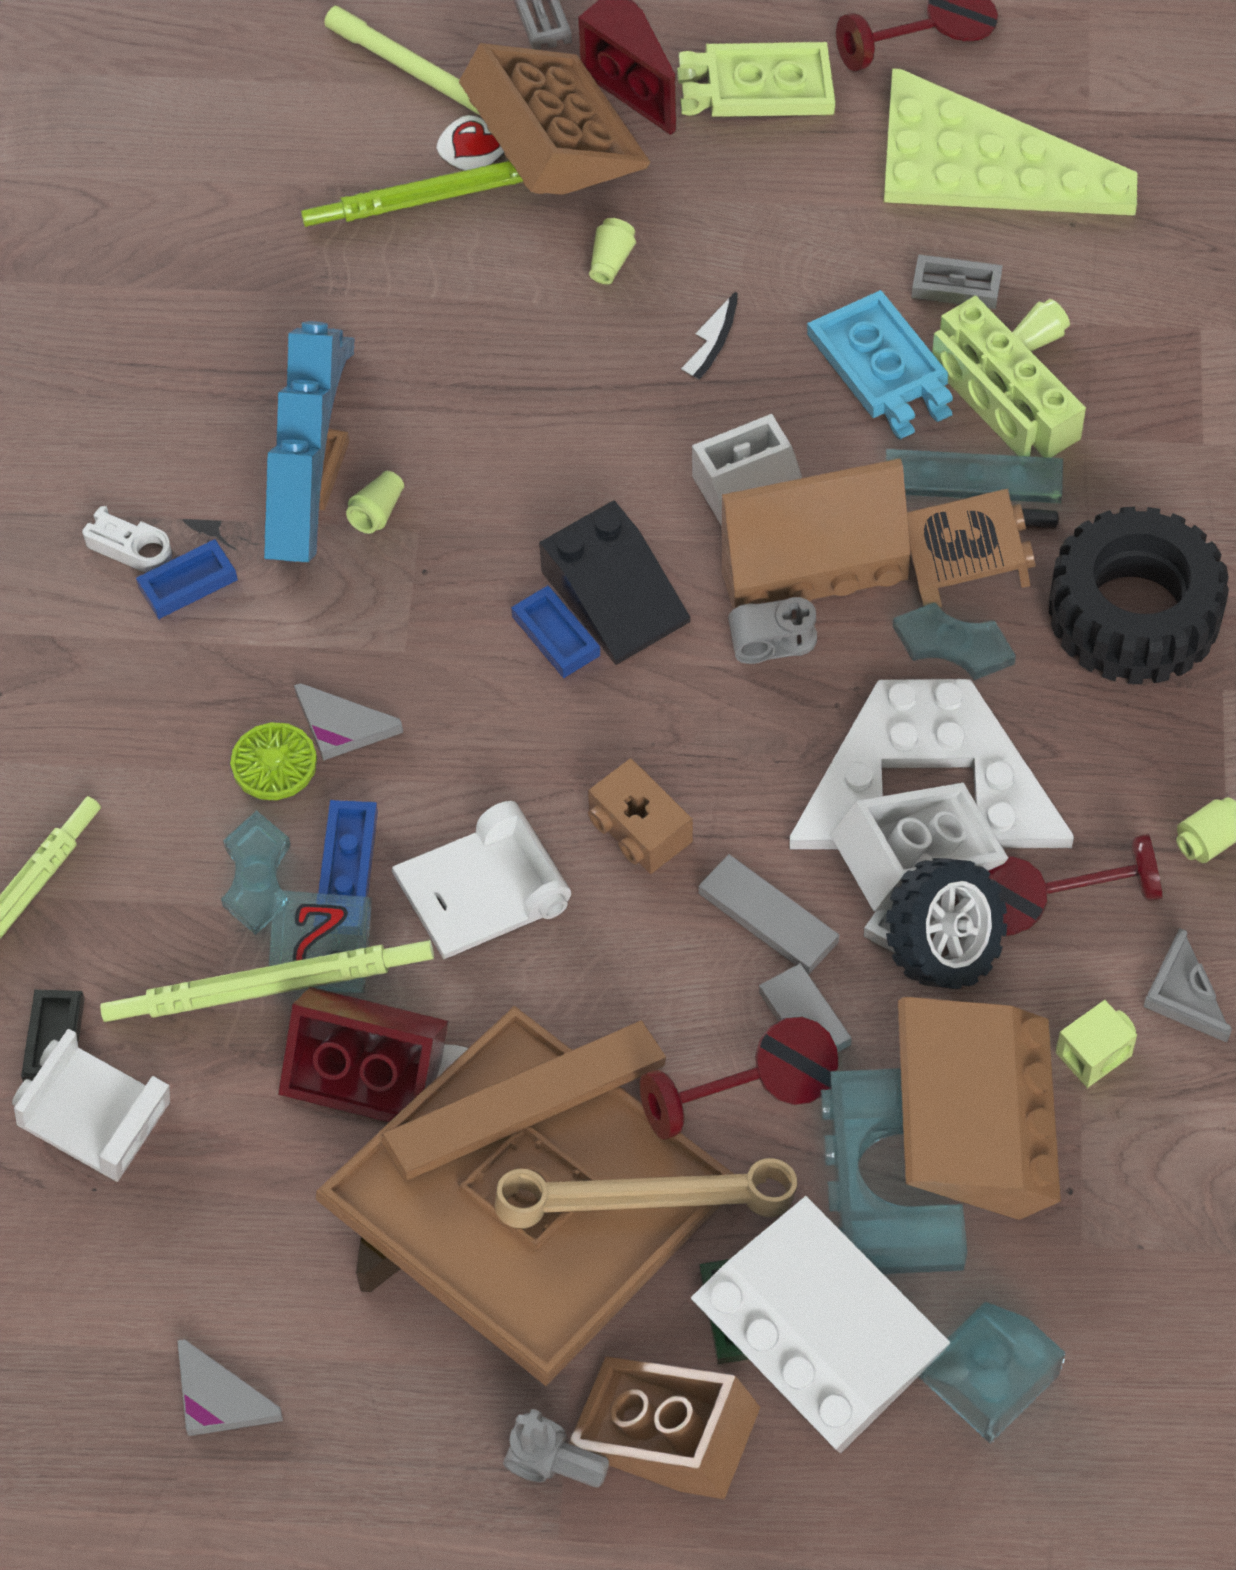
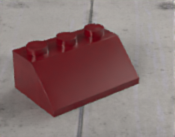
(359, 1054)

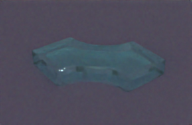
(973, 646)
(257, 851)

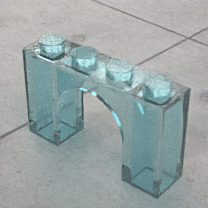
(893, 1237)

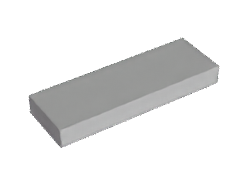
(768, 914)

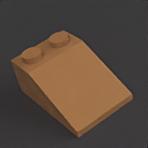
(668, 1424)

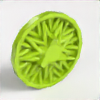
(273, 761)

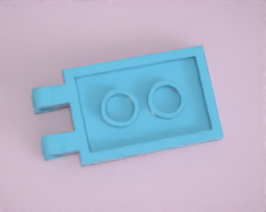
(882, 361)

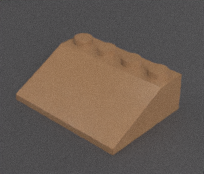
(550, 118)
(816, 535)
(979, 1104)

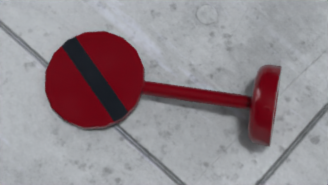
(954, 18)
(1027, 892)
(790, 1061)

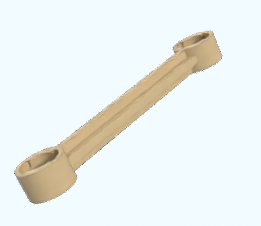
(645, 1193)

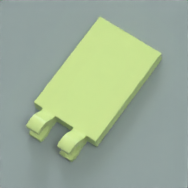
(758, 79)

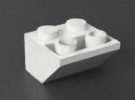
(743, 460)

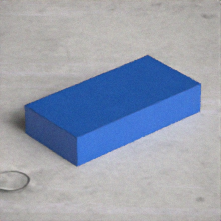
(186, 579)
(555, 631)

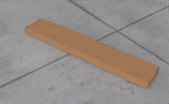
(522, 1100)

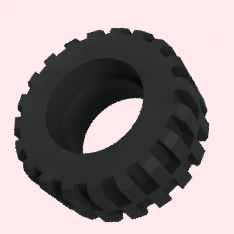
(1147, 548)

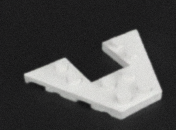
(933, 727)

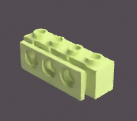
(1056, 412)

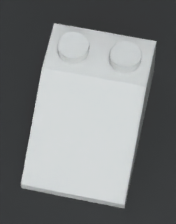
(896, 831)

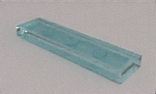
(977, 474)

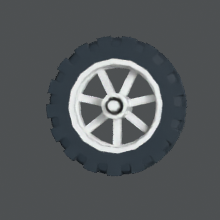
(974, 919)

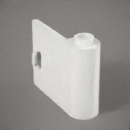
(484, 882)

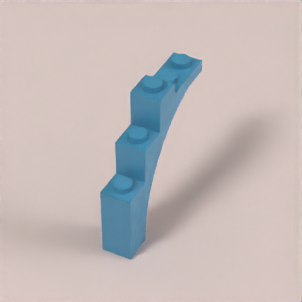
(303, 422)

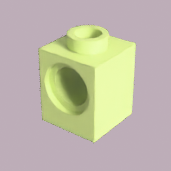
(1097, 1043)

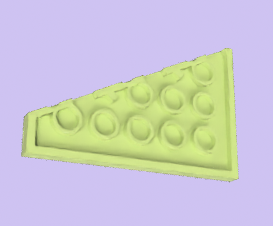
(973, 156)

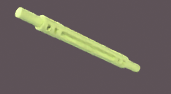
(44, 864)
(267, 981)

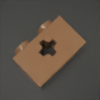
(639, 816)

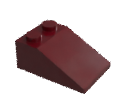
(628, 60)

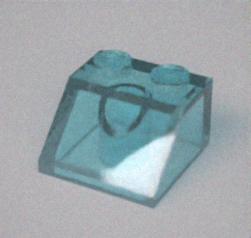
(994, 1368)

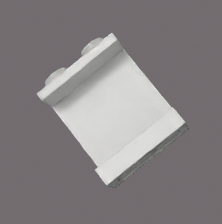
(89, 1107)

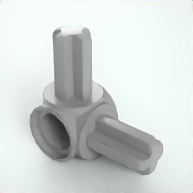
(541, 1450)

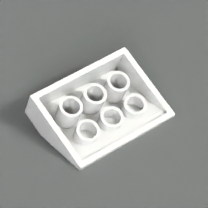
(821, 1322)

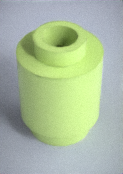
(1208, 830)

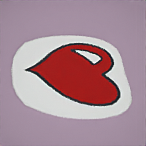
(468, 144)

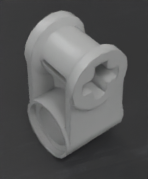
(769, 631)

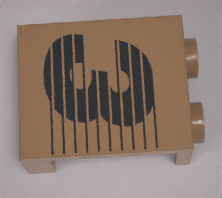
(968, 542)

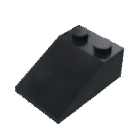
(612, 582)

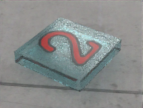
(318, 926)

